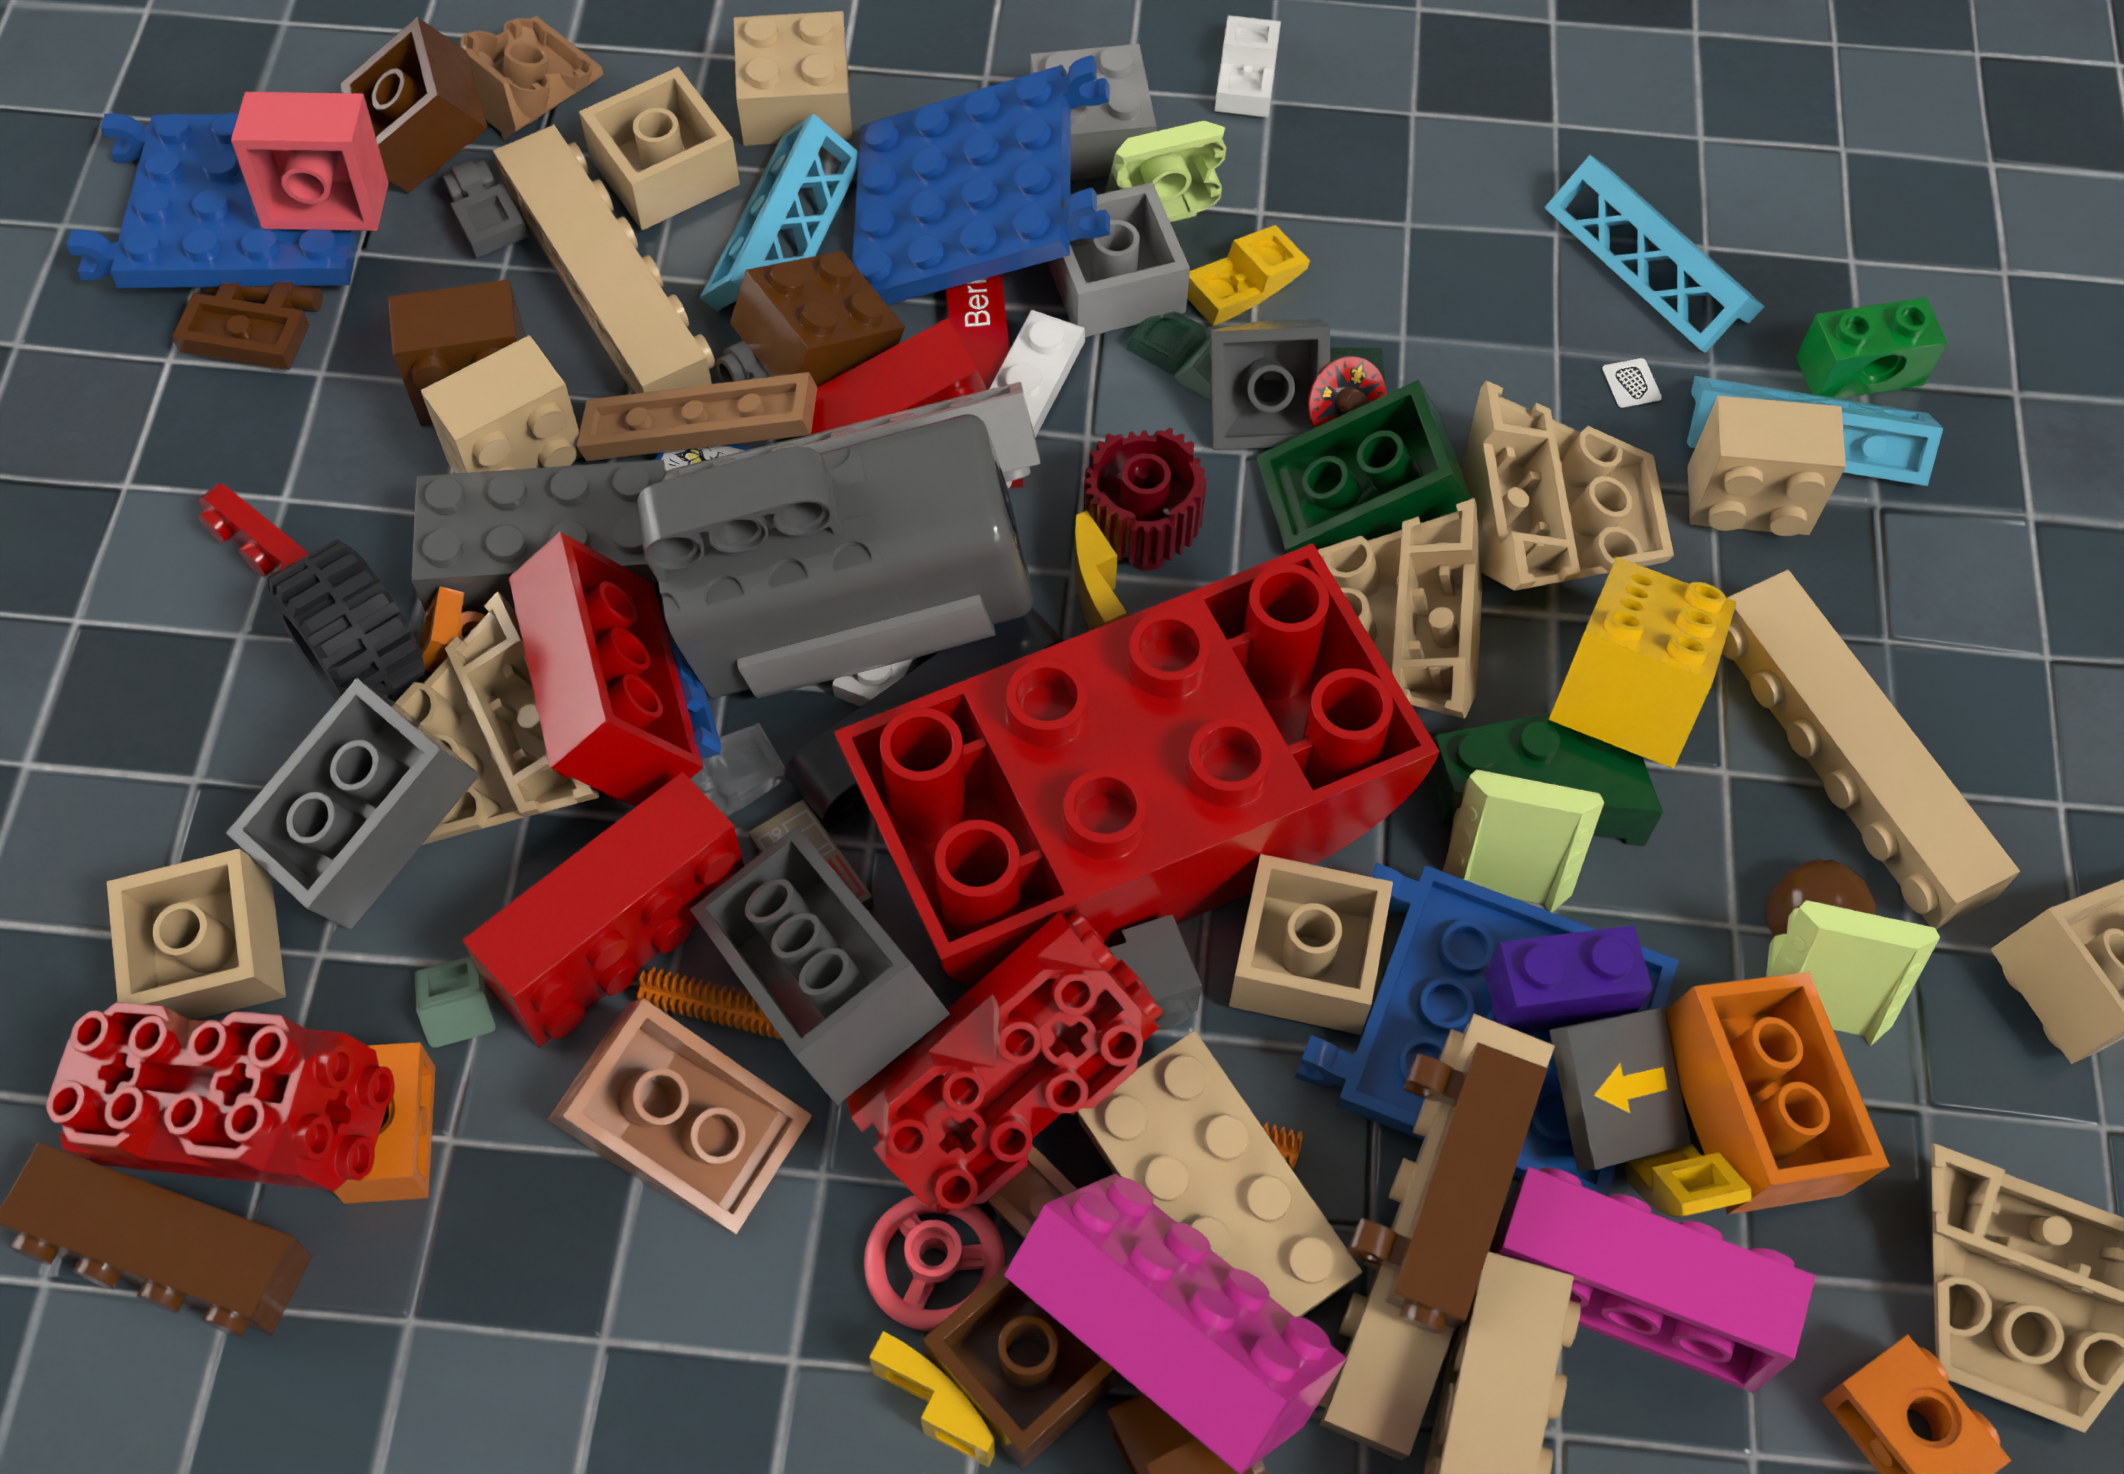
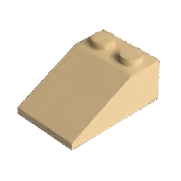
(2073, 970)

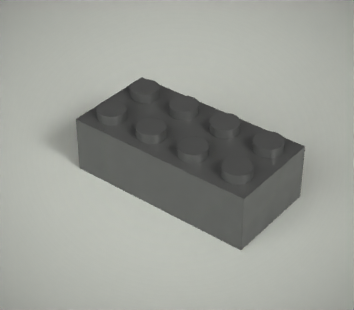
(488, 523)
(819, 965)

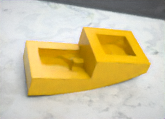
(1249, 275)
(1095, 574)
(1686, 1182)
(949, 1413)

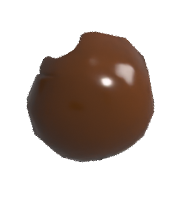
(1818, 882)

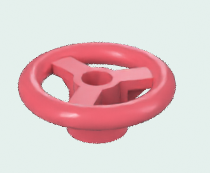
(918, 1239)

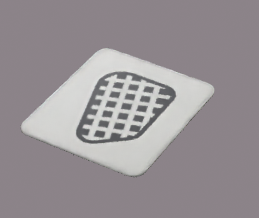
(1632, 383)

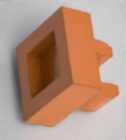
(442, 624)

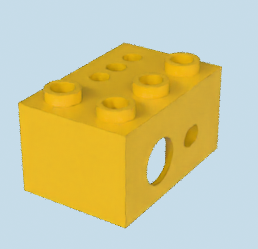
(1645, 662)

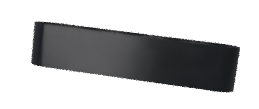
(820, 768)

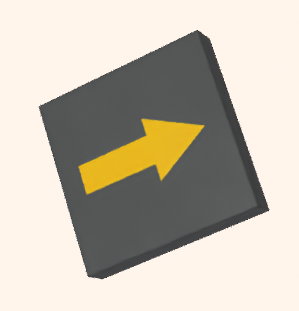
(1620, 1088)

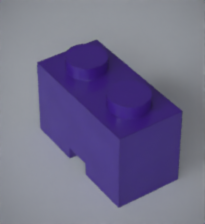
(1567, 978)

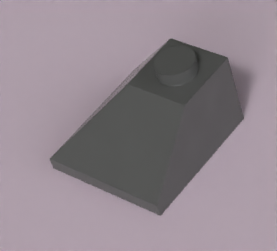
(1264, 380)

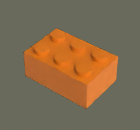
(1772, 1090)

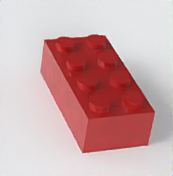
(602, 672)
(606, 911)

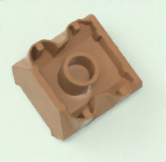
(525, 72)

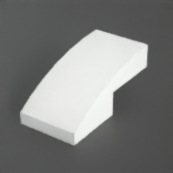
(1247, 66)

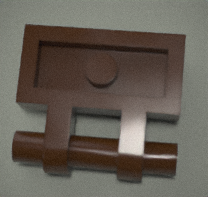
(247, 331)

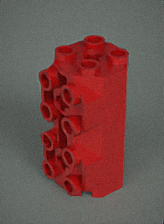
(1019, 1049)
(220, 1097)

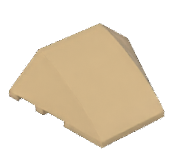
(1558, 497)
(1420, 604)
(487, 715)
(2026, 1291)

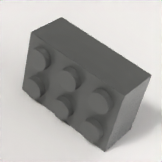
(352, 805)

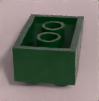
(1364, 472)

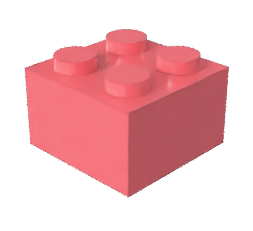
(310, 160)

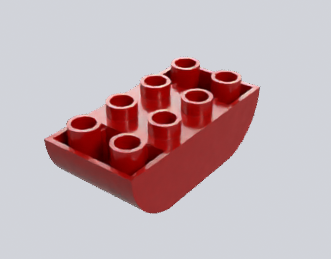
(1141, 764)

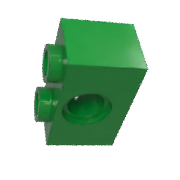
(1871, 349)

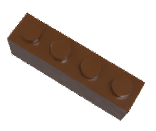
(153, 1240)

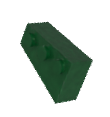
(1552, 755)

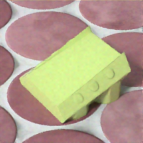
(1178, 164)
(1522, 837)
(1857, 963)

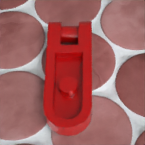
(260, 541)

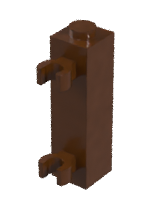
(1464, 1187)

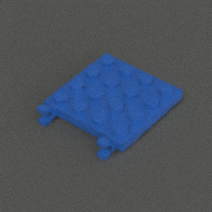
(974, 184)
(196, 219)
(1437, 986)

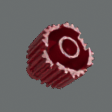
(1146, 495)

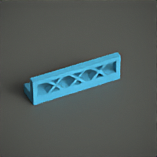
(778, 196)
(1667, 238)
(1876, 438)

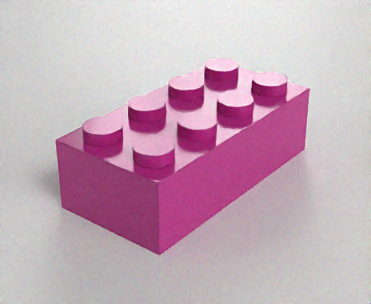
(1660, 1280)
(1176, 1318)

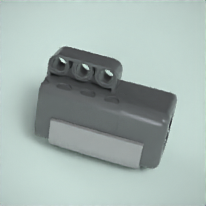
(836, 557)

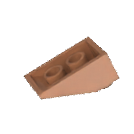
(680, 1115)

